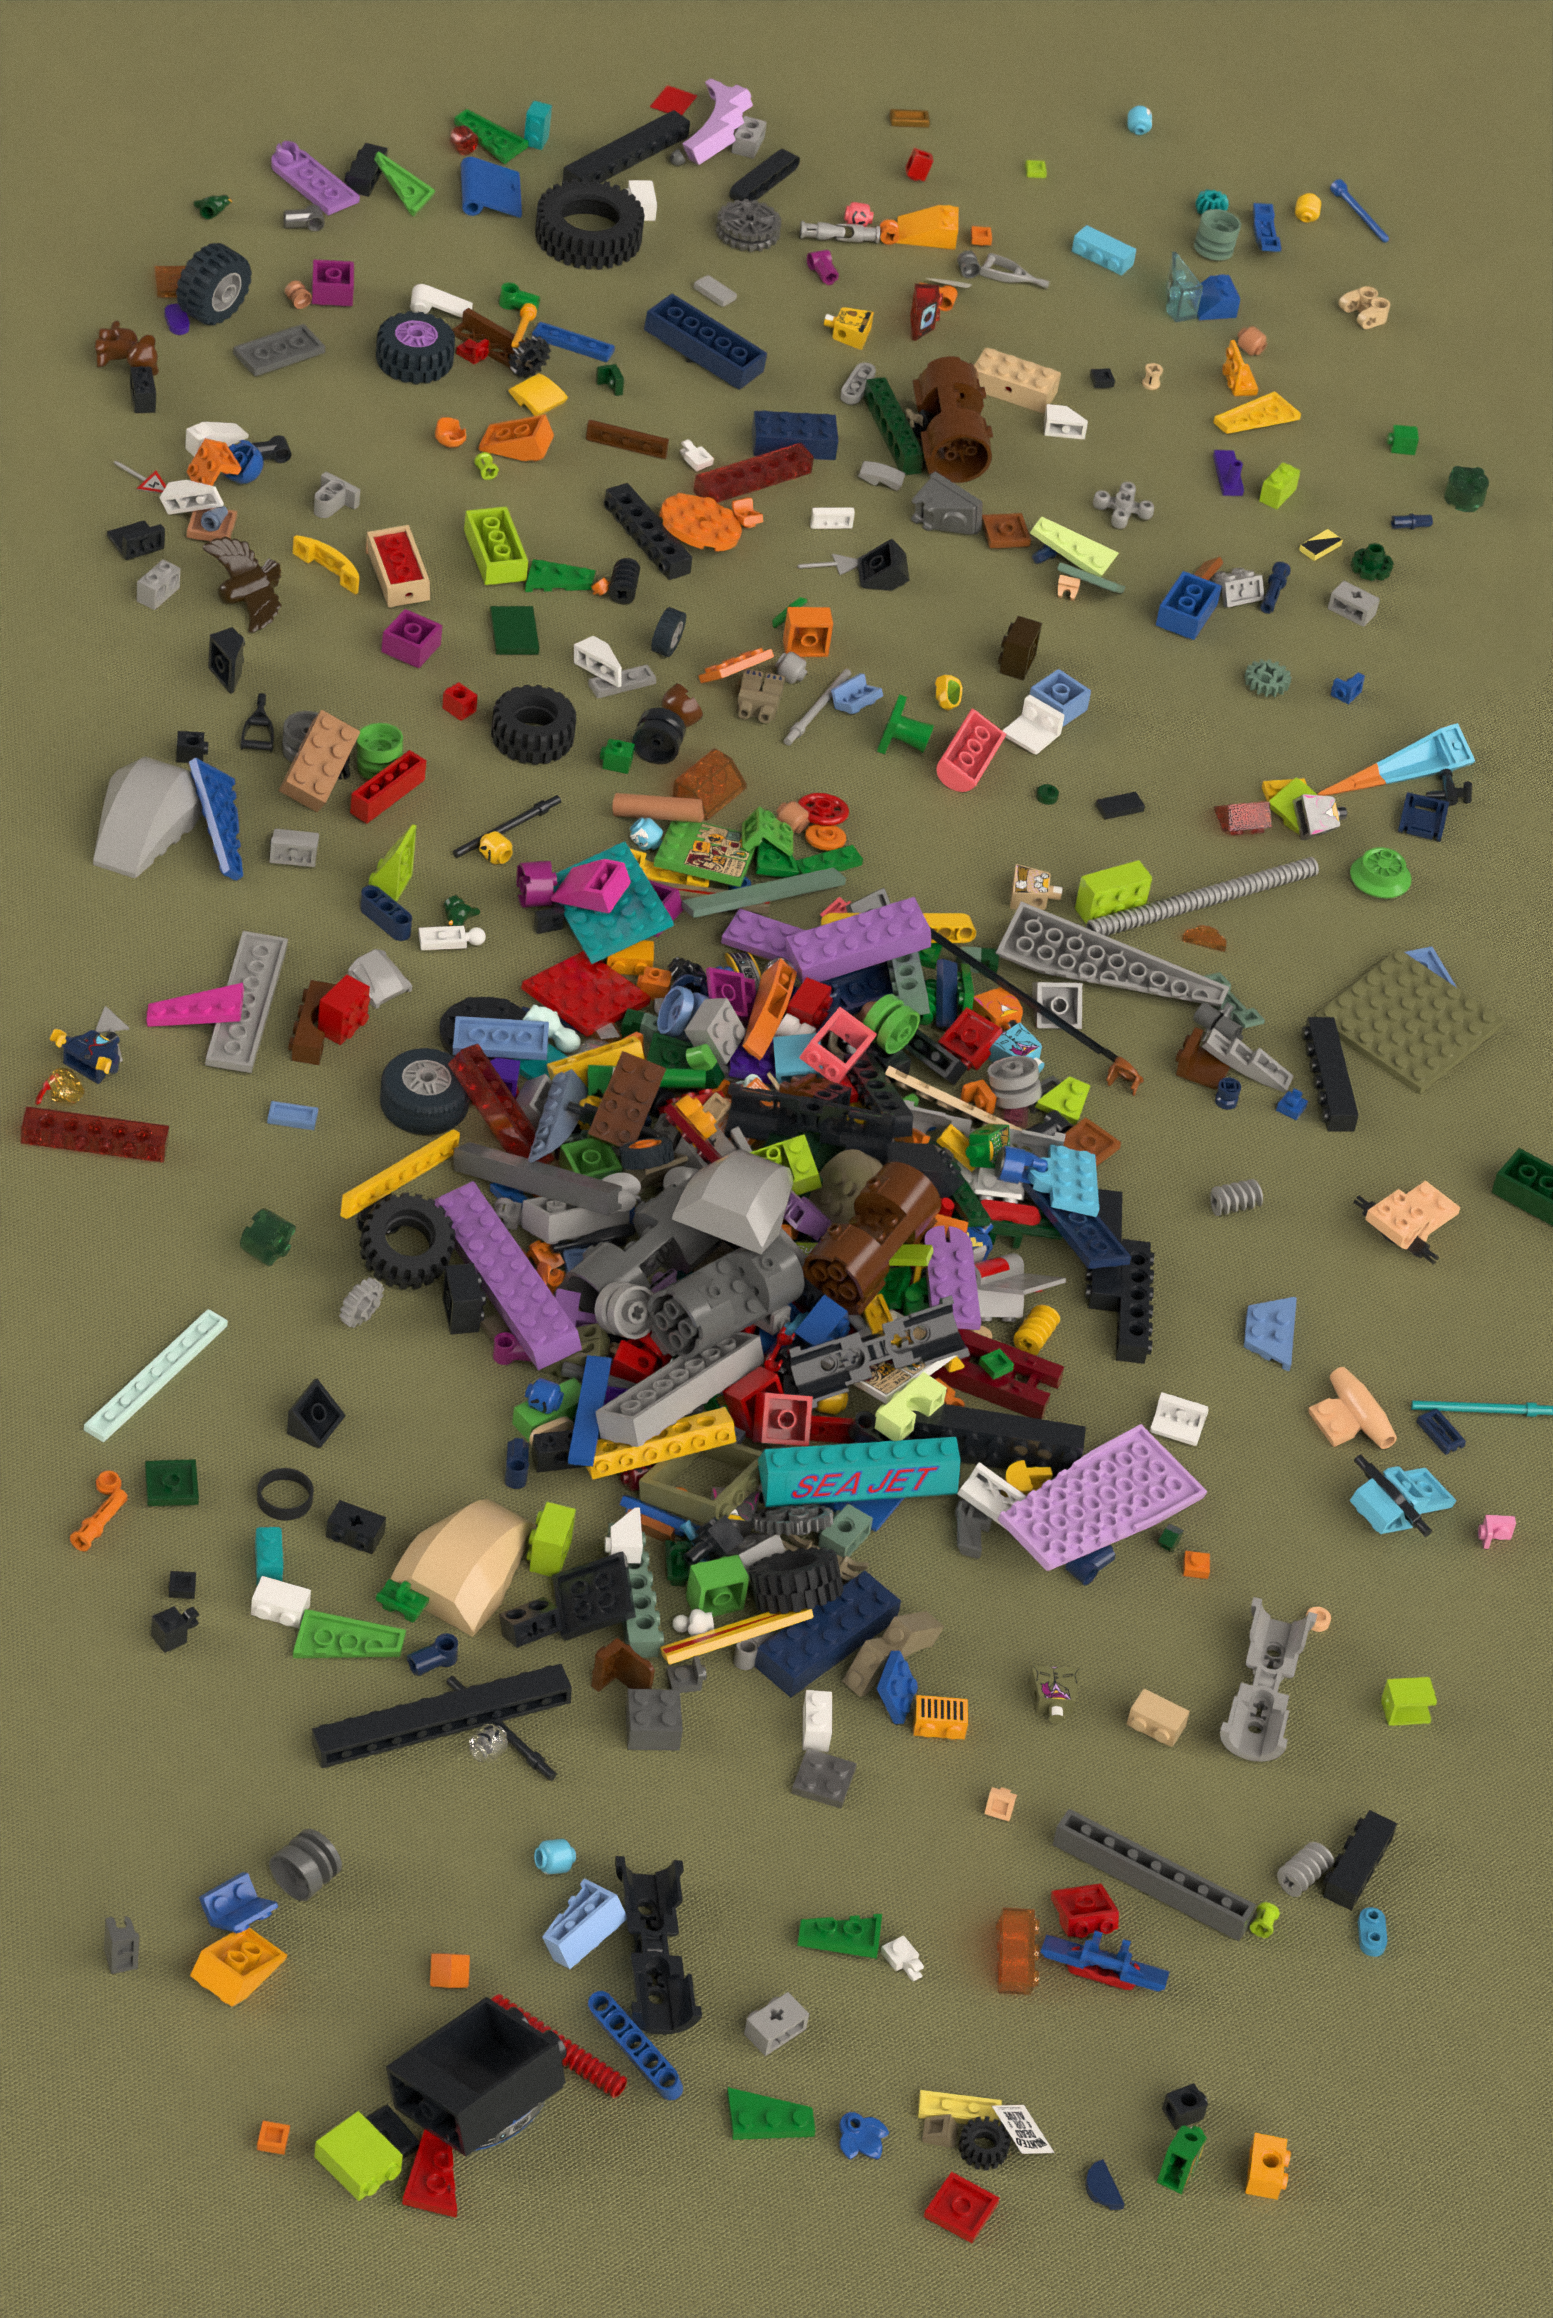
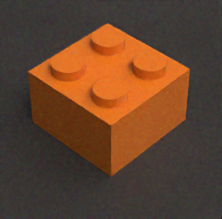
(808, 631)

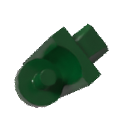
(676, 1567)

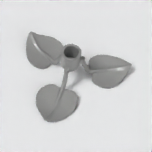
(631, 1186)

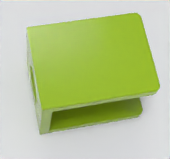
(1407, 1700)

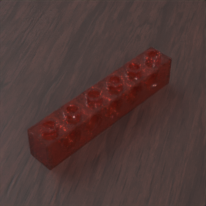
(754, 473)
(95, 1134)

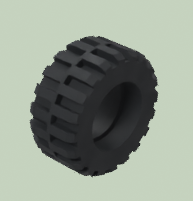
(530, 742)
(414, 1213)

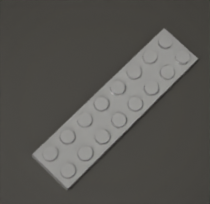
(258, 968)

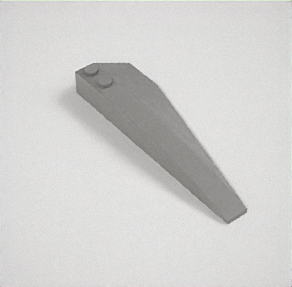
(1074, 952)

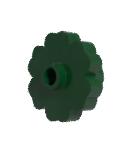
(1372, 563)

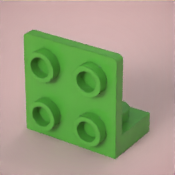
(764, 825)

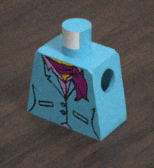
(1017, 1042)

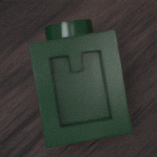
(612, 377)

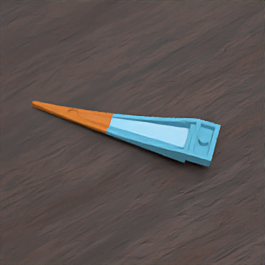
(1424, 758)

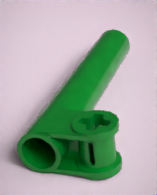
(600, 1076)

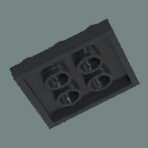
(594, 1595)

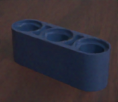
(386, 913)

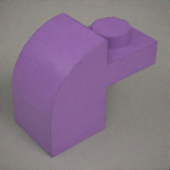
(570, 1303)

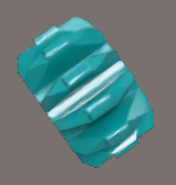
(1211, 200)

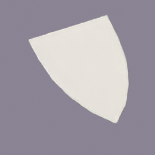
(960, 284)

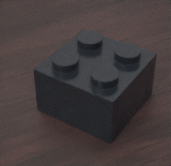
(463, 1298)

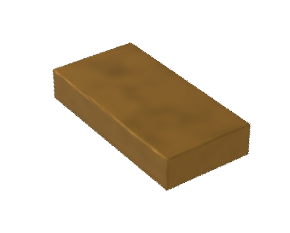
(909, 118)

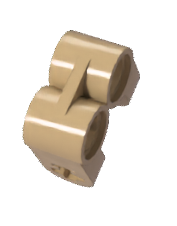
(1372, 308)

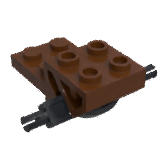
(624, 1103)

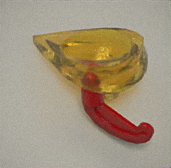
(63, 1086)

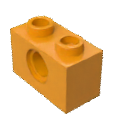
(1265, 2152)

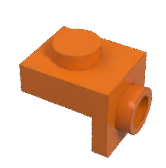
(745, 514)

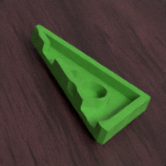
(408, 187)

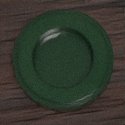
(1047, 794)

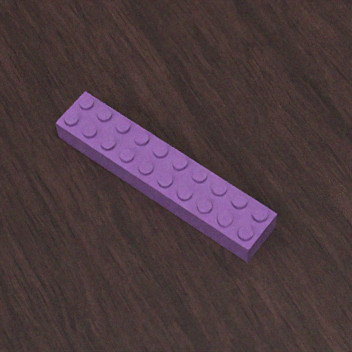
(509, 1278)

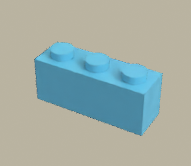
(1103, 250)

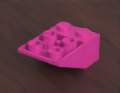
(594, 885)

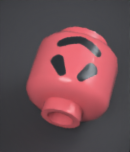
(858, 214)

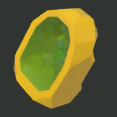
(948, 691)

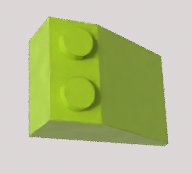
(397, 866)

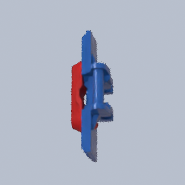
(1104, 1966)

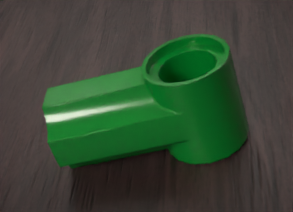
(514, 298)

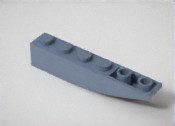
(556, 1122)

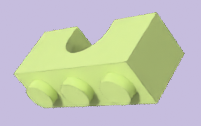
(920, 1395)

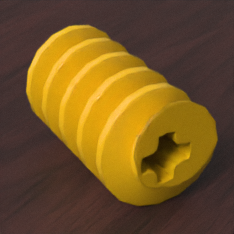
(1036, 1329)

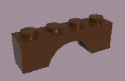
(308, 1040)

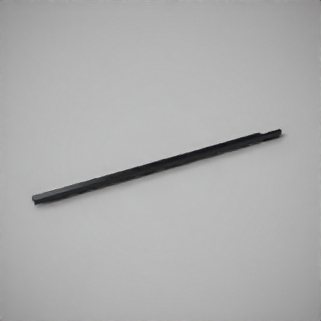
(1022, 996)

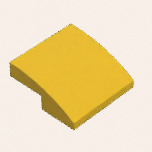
(538, 394)

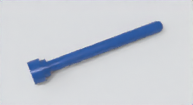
(1340, 189)

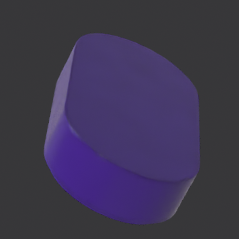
(177, 319)

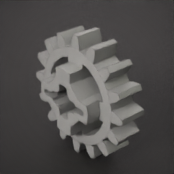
(361, 1302)

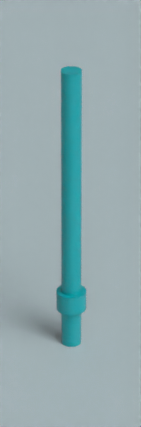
(1530, 1409)

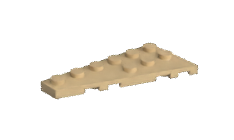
(943, 1099)

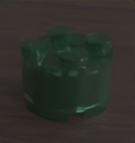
(1466, 488)
(267, 1237)

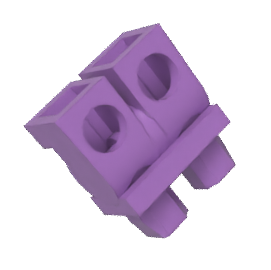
(806, 1217)

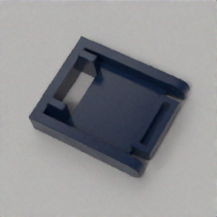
(1423, 822)

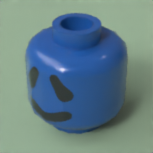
(544, 1396)

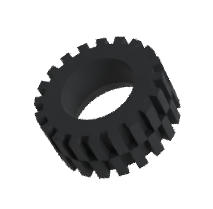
(796, 1580)

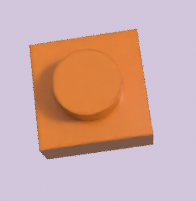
(981, 235)
(1196, 1564)
(273, 2137)

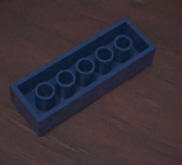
(705, 341)
(835, 1631)

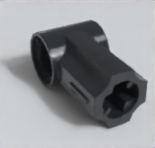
(276, 448)
(1052, 1123)

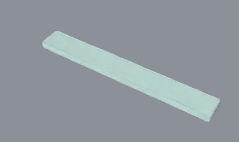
(155, 1375)

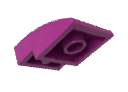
(734, 987)

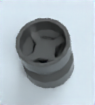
(968, 264)

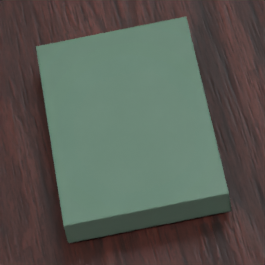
(1089, 577)

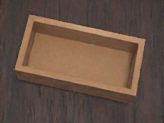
(319, 761)

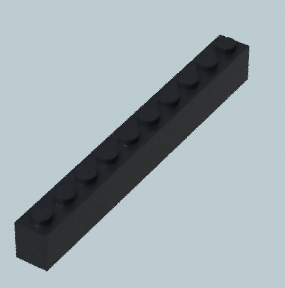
(441, 1715)

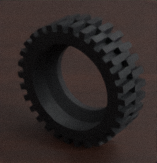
(586, 246)

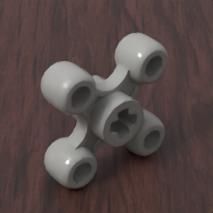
(1123, 505)

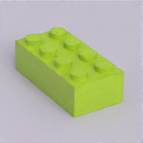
(496, 545)

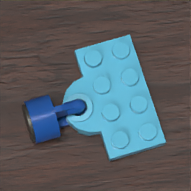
(1065, 1174)

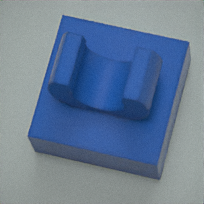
(1292, 1104)

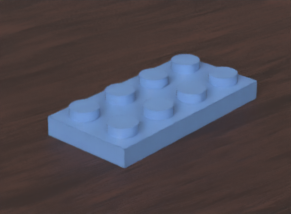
(502, 1037)

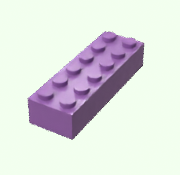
(859, 941)

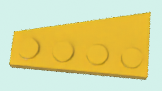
(1258, 413)

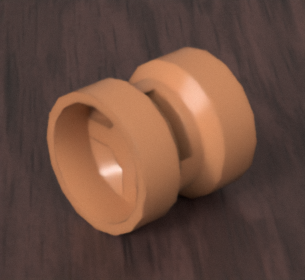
(298, 294)

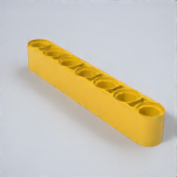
(952, 926)

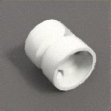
(791, 1026)

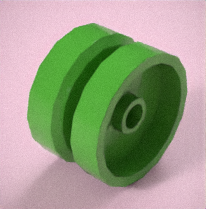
(892, 1023)

